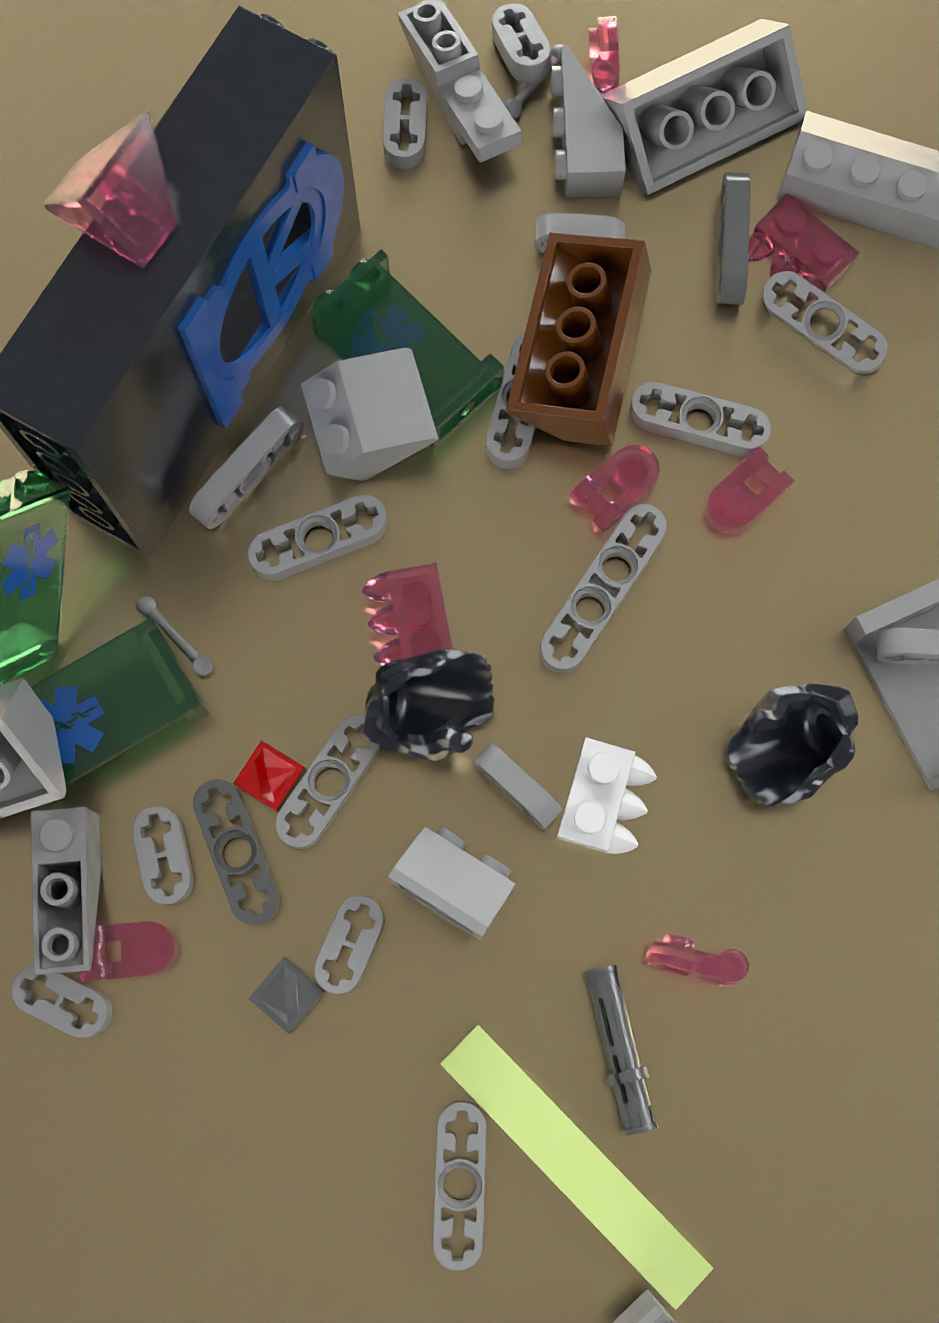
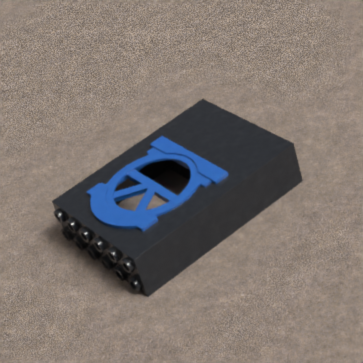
(142, 372)

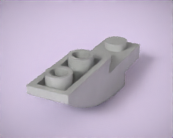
(457, 81)

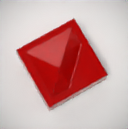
(269, 776)

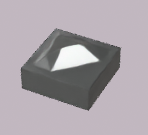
(287, 995)

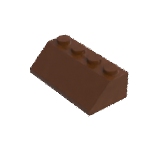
(581, 336)

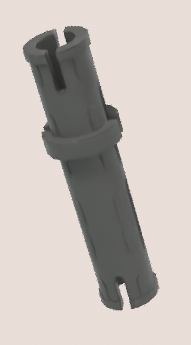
(621, 1052)

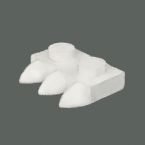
(600, 798)

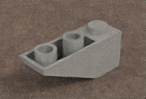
(590, 133)
(65, 888)

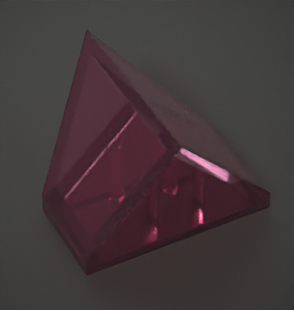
(119, 193)

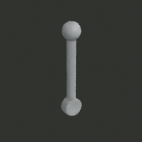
(514, 105)
(201, 664)

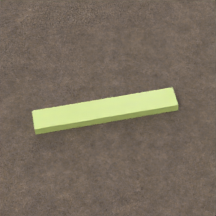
(577, 1167)

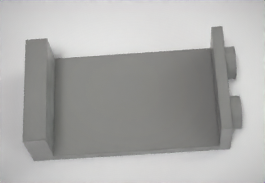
(905, 689)

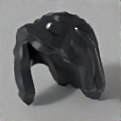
(429, 703)
(793, 742)

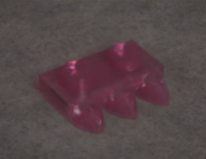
(801, 245)
(415, 612)

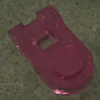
(605, 45)
(629, 472)
(734, 505)
(145, 951)
(679, 957)

